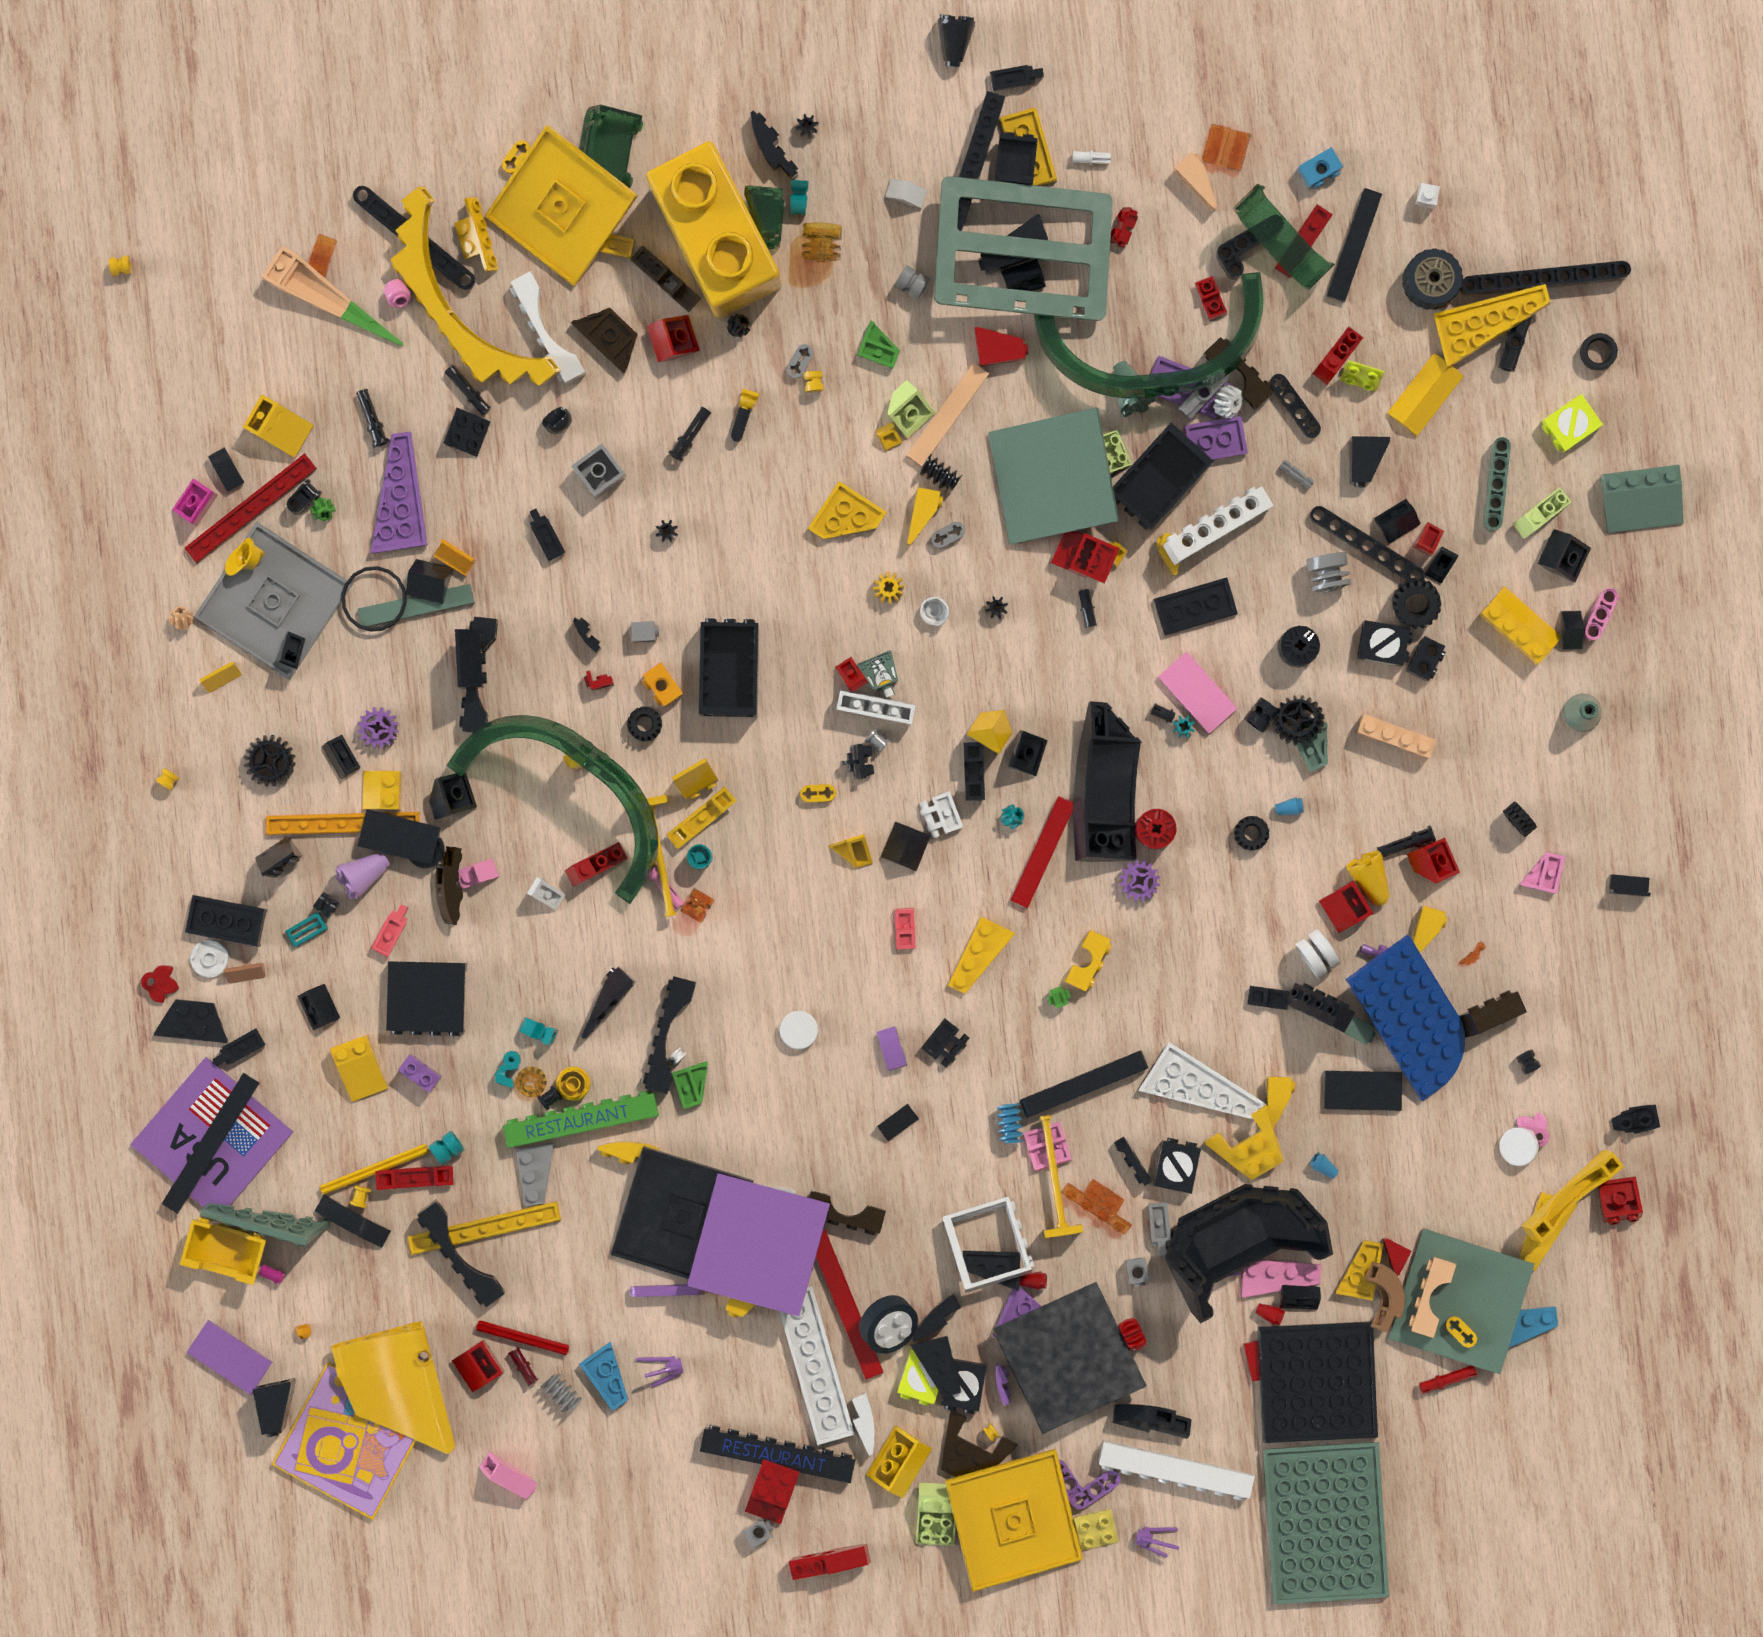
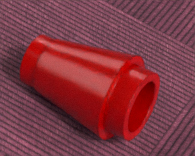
(1034, 1280)
(1270, 1313)

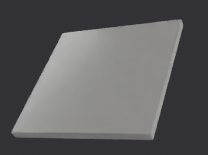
(275, 597)

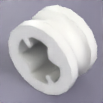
(677, 1056)

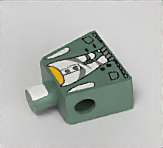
(880, 673)

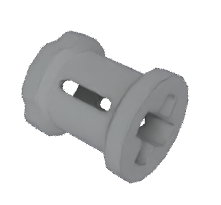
(877, 740)

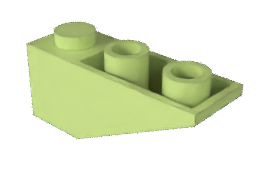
(1542, 513)

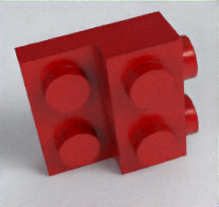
(1620, 1200)

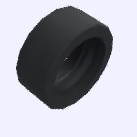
(1584, 351)

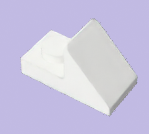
(546, 893)

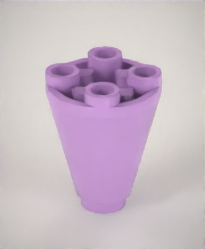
(361, 873)

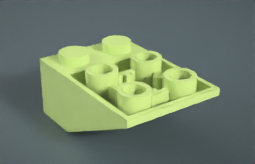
(1116, 452)
(934, 1516)

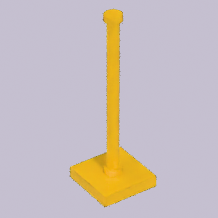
(660, 859)
(1062, 1226)

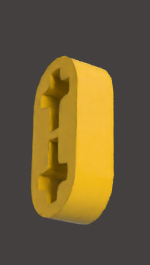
(512, 154)
(818, 788)
(1465, 1328)

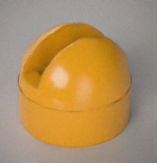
(303, 1331)

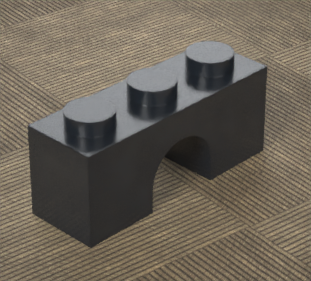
(974, 771)

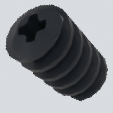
(940, 474)

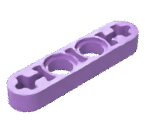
(664, 1290)

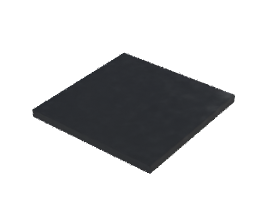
(666, 1212)
(1069, 1357)

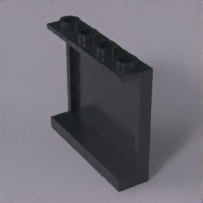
(426, 997)

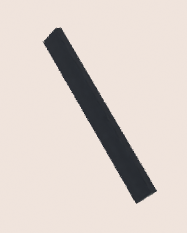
(210, 1143)

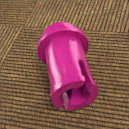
(272, 1274)

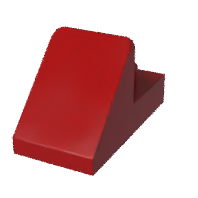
(851, 674)

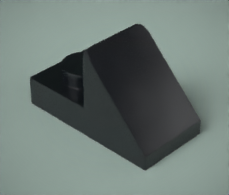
(291, 650)

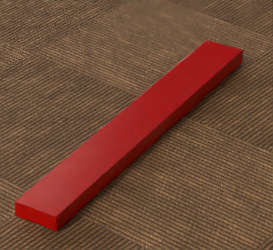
(250, 508)
(846, 1306)

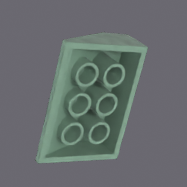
(1642, 498)

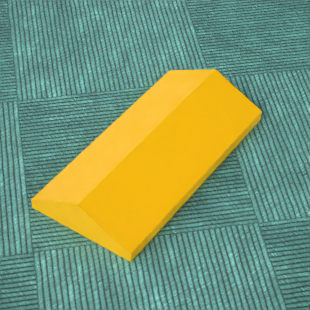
(1425, 394)

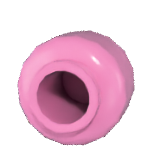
(397, 293)

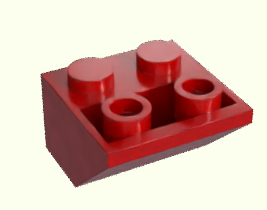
(1345, 907)
(478, 1366)

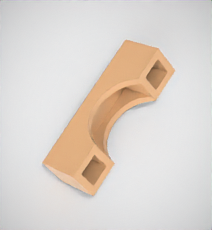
(1396, 736)
(1440, 1272)

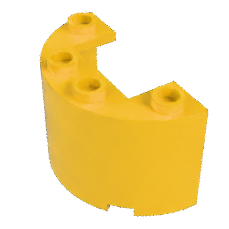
(223, 1250)

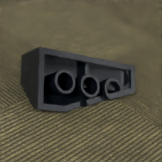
(613, 990)

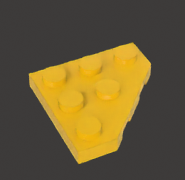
(845, 514)

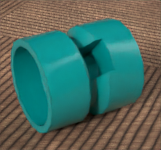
(699, 856)
(446, 1148)

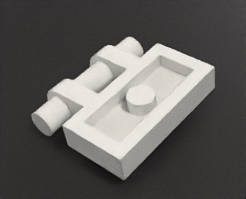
(946, 811)

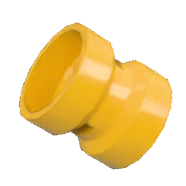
(122, 265)
(813, 381)

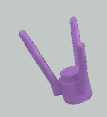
(674, 1368)
(1144, 1539)

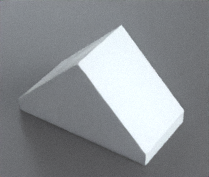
(906, 193)

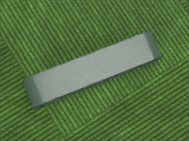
(1491, 492)

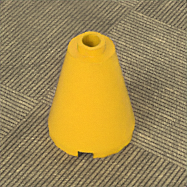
(1371, 876)

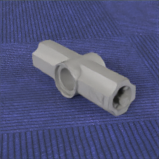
(1195, 402)

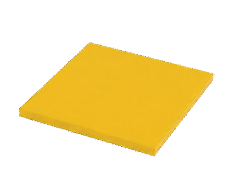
(561, 205)
(1014, 1520)

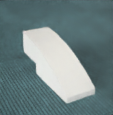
(864, 1422)

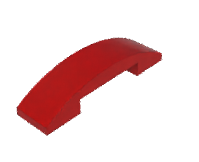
(414, 1177)

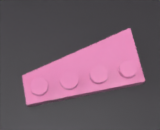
(1270, 1276)

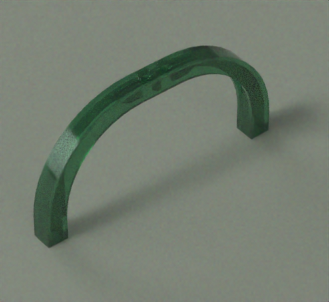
(1160, 383)
(592, 760)

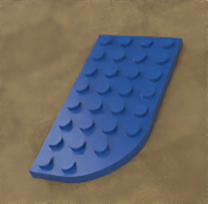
(1411, 1015)

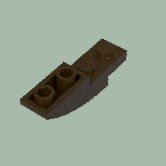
(447, 892)

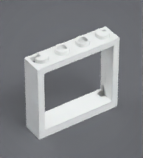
(1016, 1227)

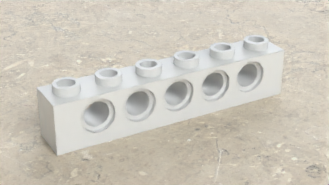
(1260, 504)

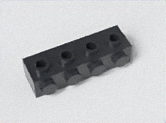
(1320, 1007)

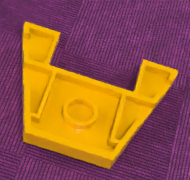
(1255, 1153)

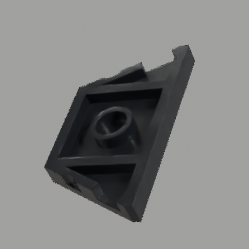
(192, 1021)

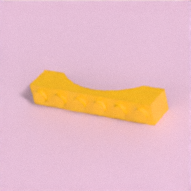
(1548, 1216)

